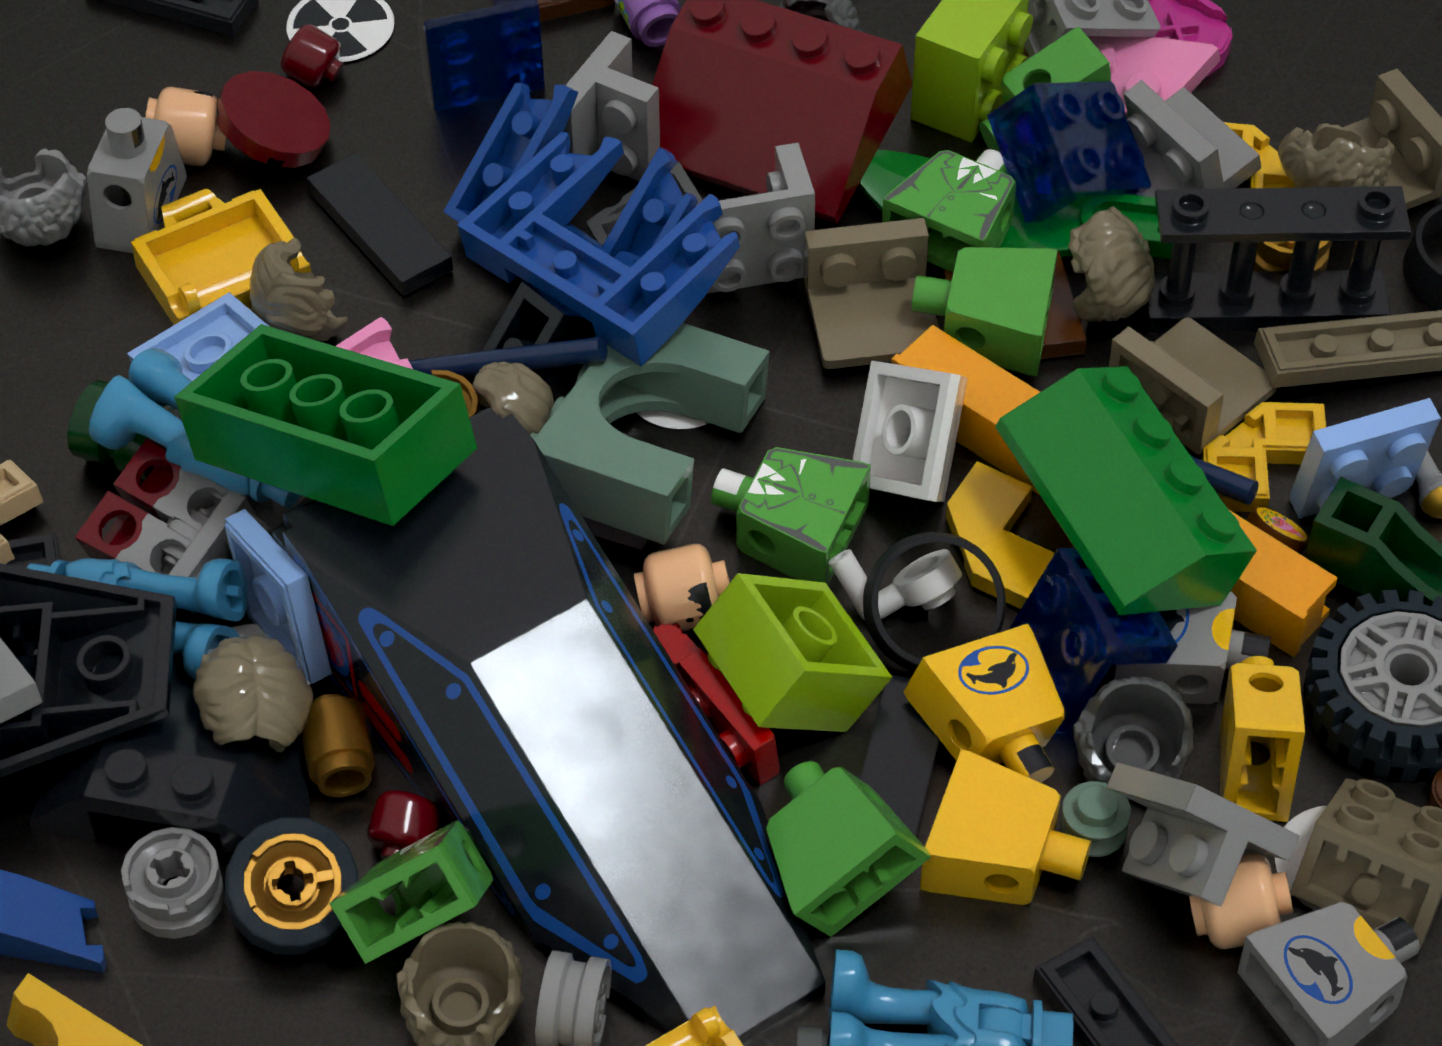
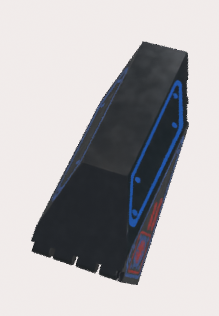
(558, 734)

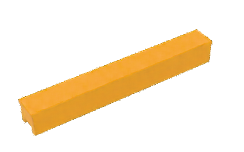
(1277, 592)

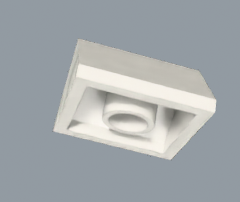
(910, 429)

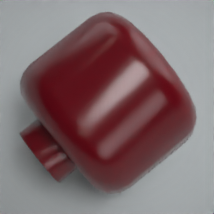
(312, 57)
(401, 820)

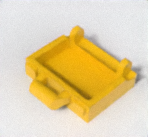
(208, 250)

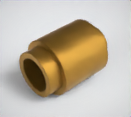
(338, 746)

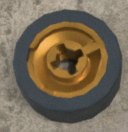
(267, 913)

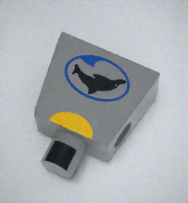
(133, 164)
(1203, 651)
(1328, 973)

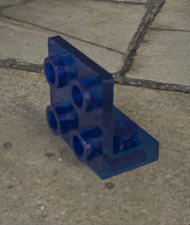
(484, 53)
(1067, 145)
(1084, 633)

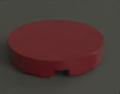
(272, 118)

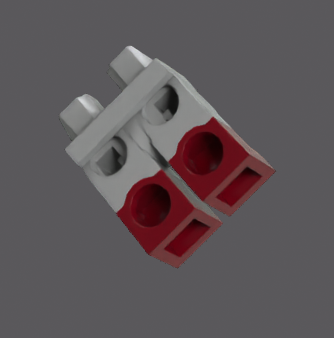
(165, 523)

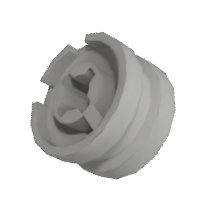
(185, 902)
(572, 1001)

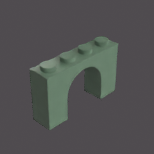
(630, 480)

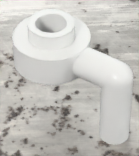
(923, 582)

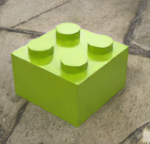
(962, 60)
(791, 653)

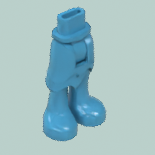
(137, 407)
(216, 592)
(951, 1011)

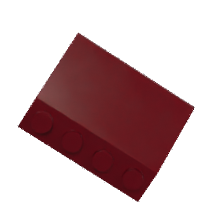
(769, 77)

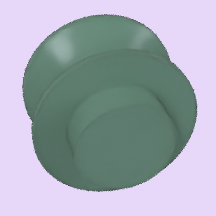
(1097, 816)

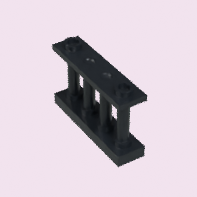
(1263, 299)

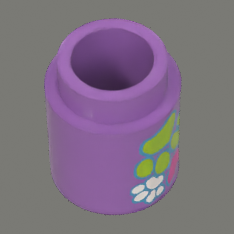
(649, 19)

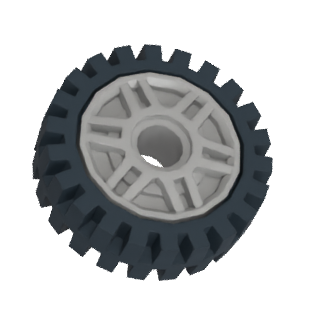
(1380, 684)

